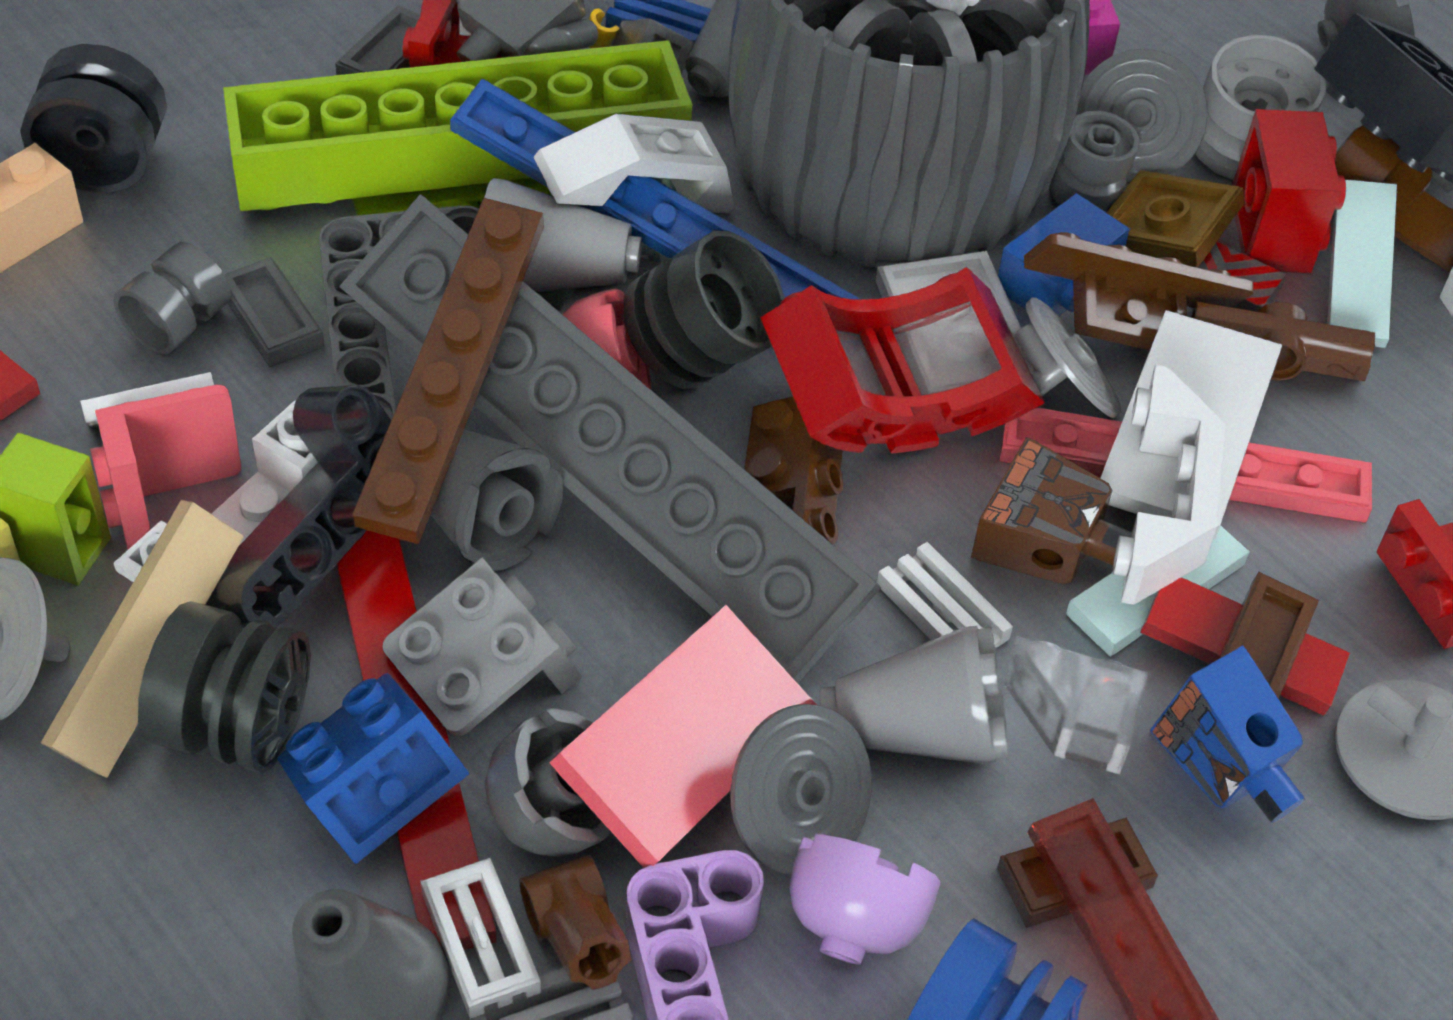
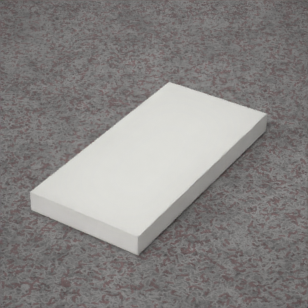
(1228, 374)

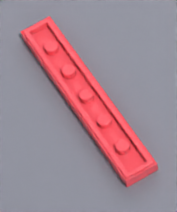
(1266, 476)

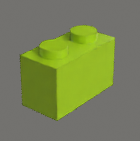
(52, 508)

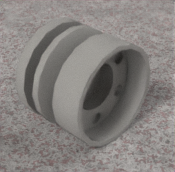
(1251, 76)

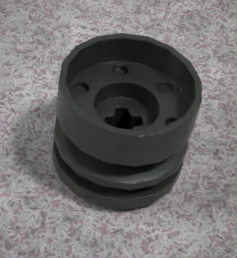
(702, 309)
(224, 686)

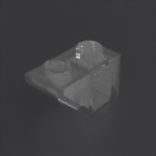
(1077, 702)

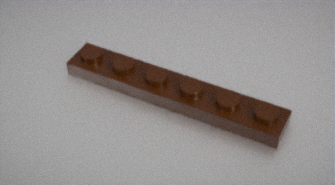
(449, 372)

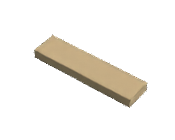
(104, 699)

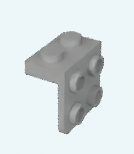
(478, 648)

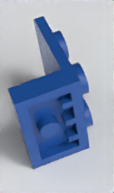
(370, 765)

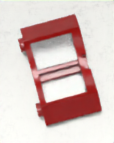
(901, 364)

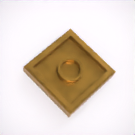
(1175, 215)

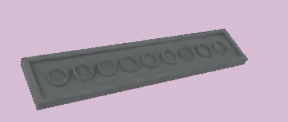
(629, 454)

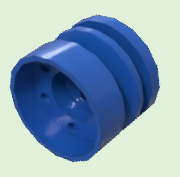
(976, 986)

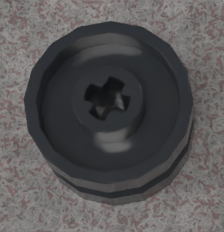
(96, 115)

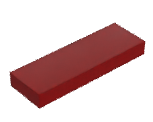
(1201, 621)

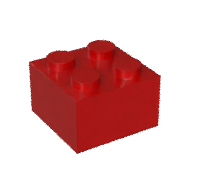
(1288, 189)

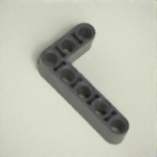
(355, 335)

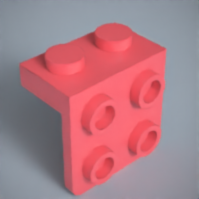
(162, 448)

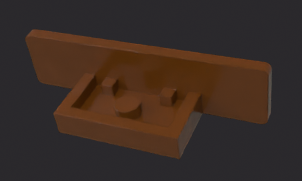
(1126, 293)
(795, 465)

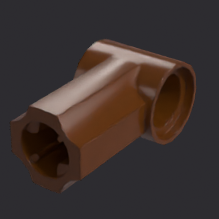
(574, 914)

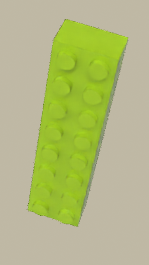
(393, 126)

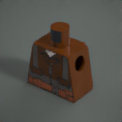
(1046, 517)

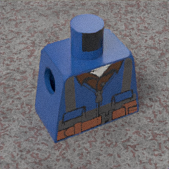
(1233, 736)

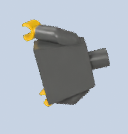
(529, 28)

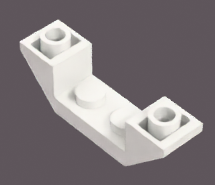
(598, 158)
(1185, 428)
(281, 465)

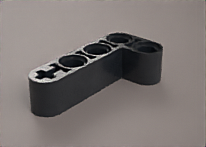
(344, 435)

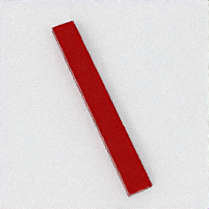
(440, 837)

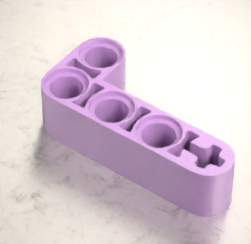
(685, 936)

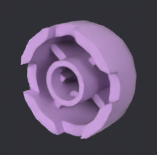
(858, 898)

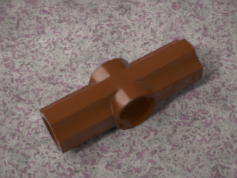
(1304, 343)

